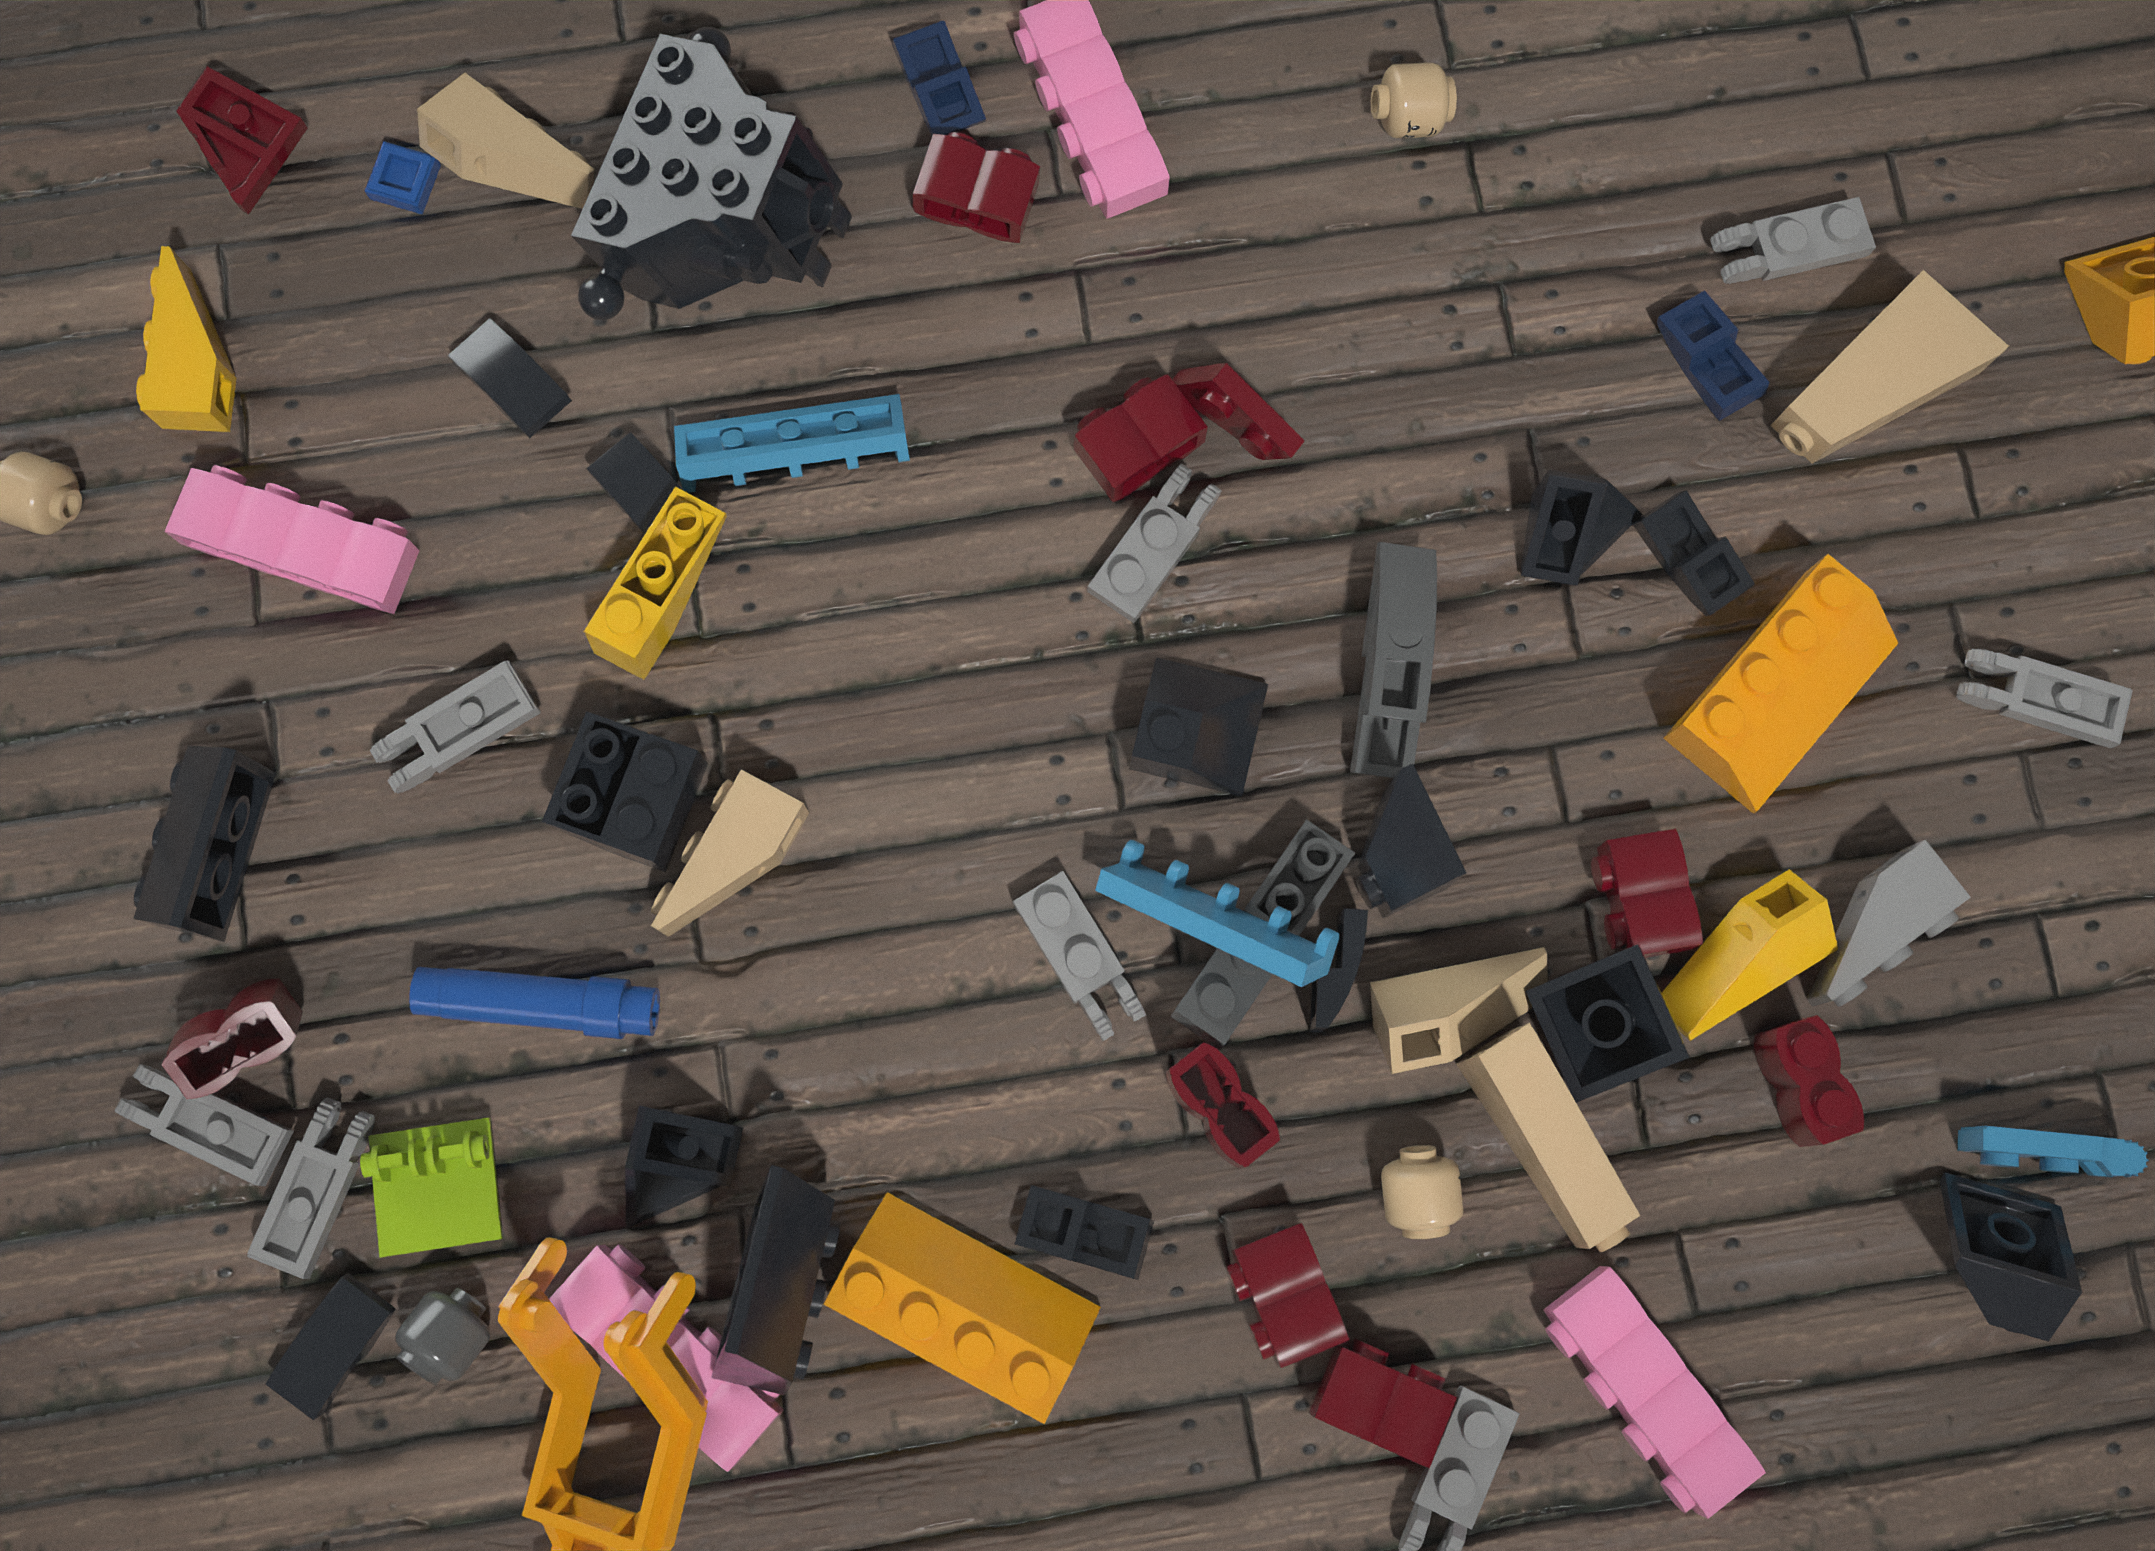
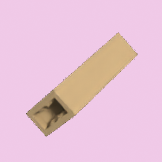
(1897, 363)
(1550, 1137)

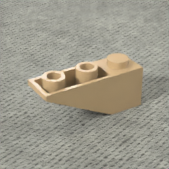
(497, 146)
(741, 844)
(1450, 1009)

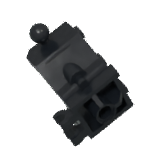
(704, 188)

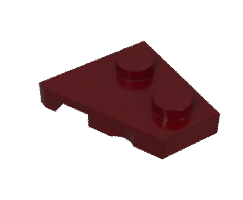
(240, 134)
(1238, 410)

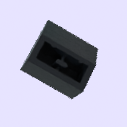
(626, 791)

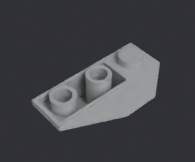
(1885, 914)

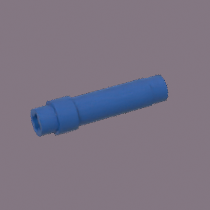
(595, 1006)

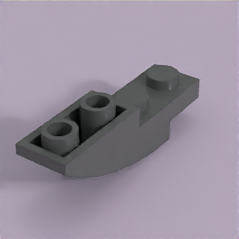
(1398, 659)
(1230, 984)

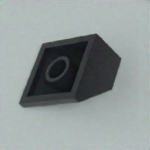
(1198, 726)
(1406, 849)
(2011, 1255)

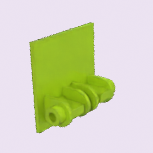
(434, 1187)

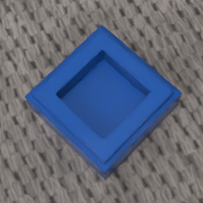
(402, 178)

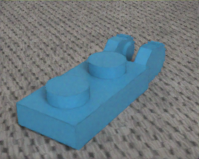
(2054, 1150)

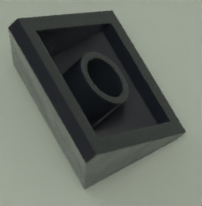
(1607, 1023)

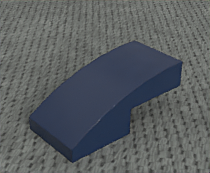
(938, 80)
(1707, 353)

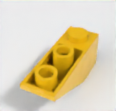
(187, 369)
(655, 584)
(1751, 952)

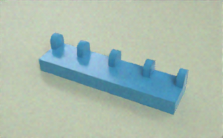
(790, 439)
(1217, 920)

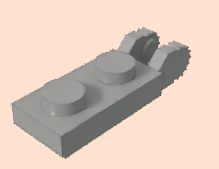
(1797, 241)
(1151, 548)
(2049, 697)
(458, 725)
(1076, 949)
(210, 1128)
(310, 1193)
(1460, 1470)

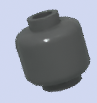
(442, 1336)

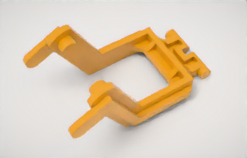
(572, 1374)

